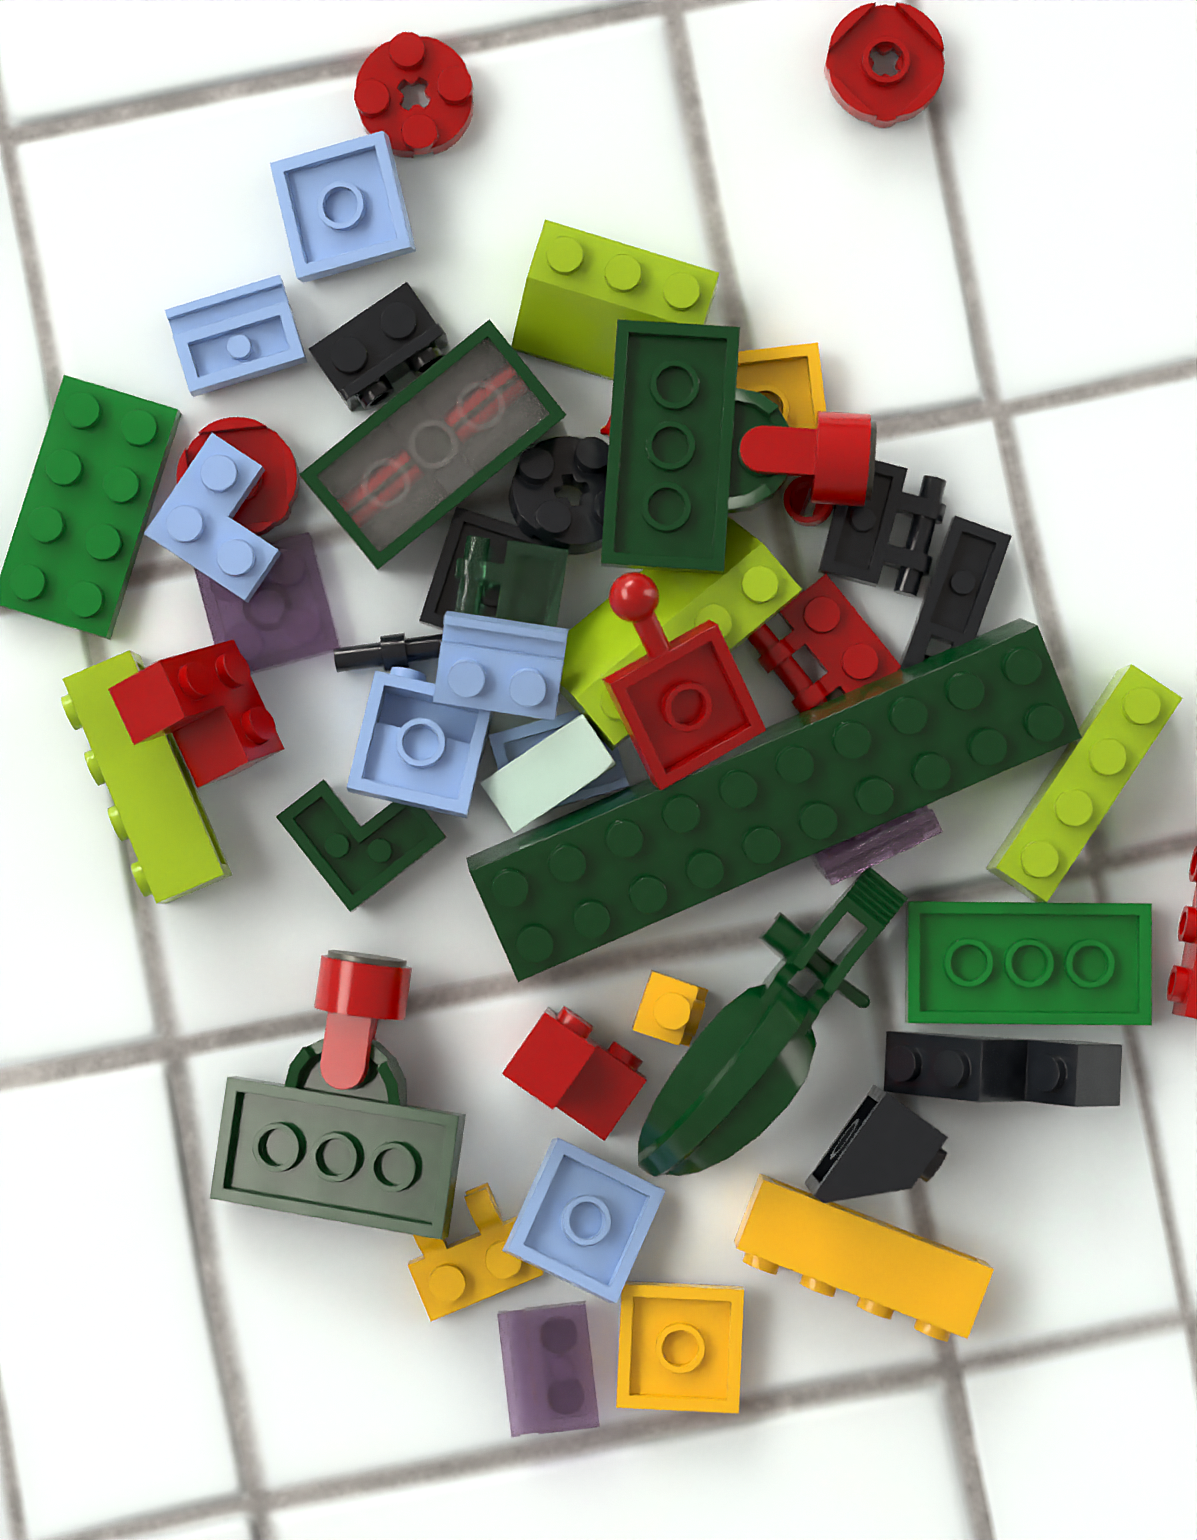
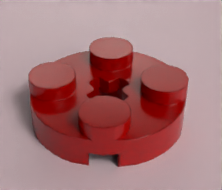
(885, 29)
(411, 61)
(278, 487)

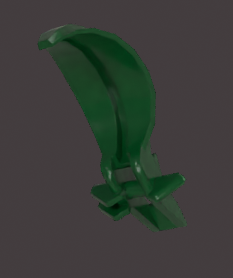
(761, 1043)

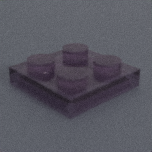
(285, 617)

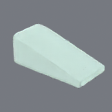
(548, 773)

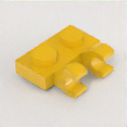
(472, 1267)

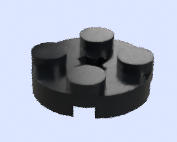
(542, 474)

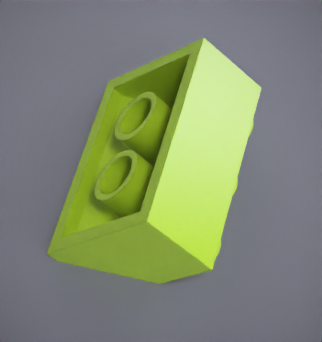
(587, 283)

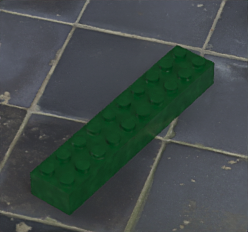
(774, 798)

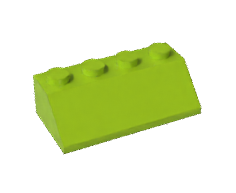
(739, 601)

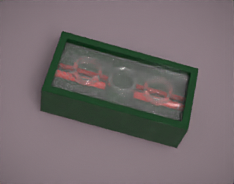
(432, 445)

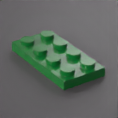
(87, 506)
(1028, 963)

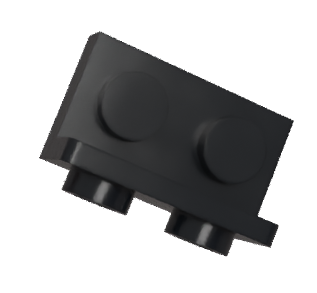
(380, 348)

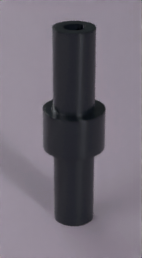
(390, 652)

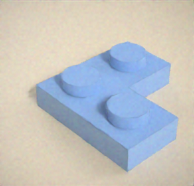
(200, 524)

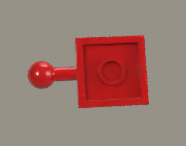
(683, 696)

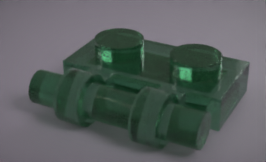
(528, 580)

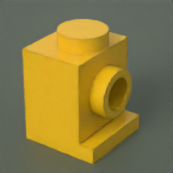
(670, 1009)

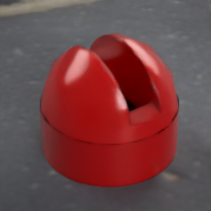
(797, 500)

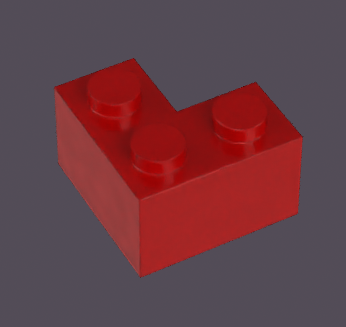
(207, 707)
(575, 1072)

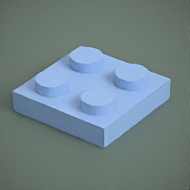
(342, 207)
(584, 1220)

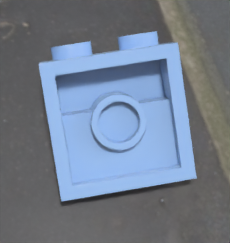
(416, 747)

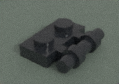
(860, 535)

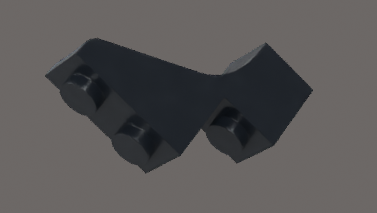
(1003, 1069)

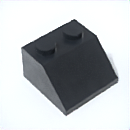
(878, 1152)

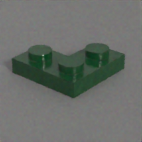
(355, 857)

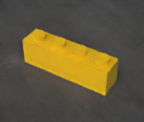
(863, 1257)

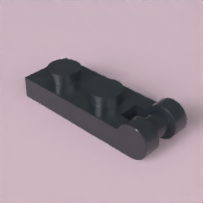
(957, 588)

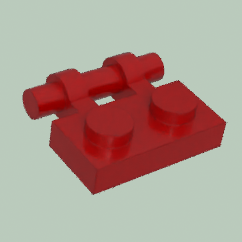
(836, 639)

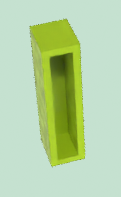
(1084, 783)
(149, 787)

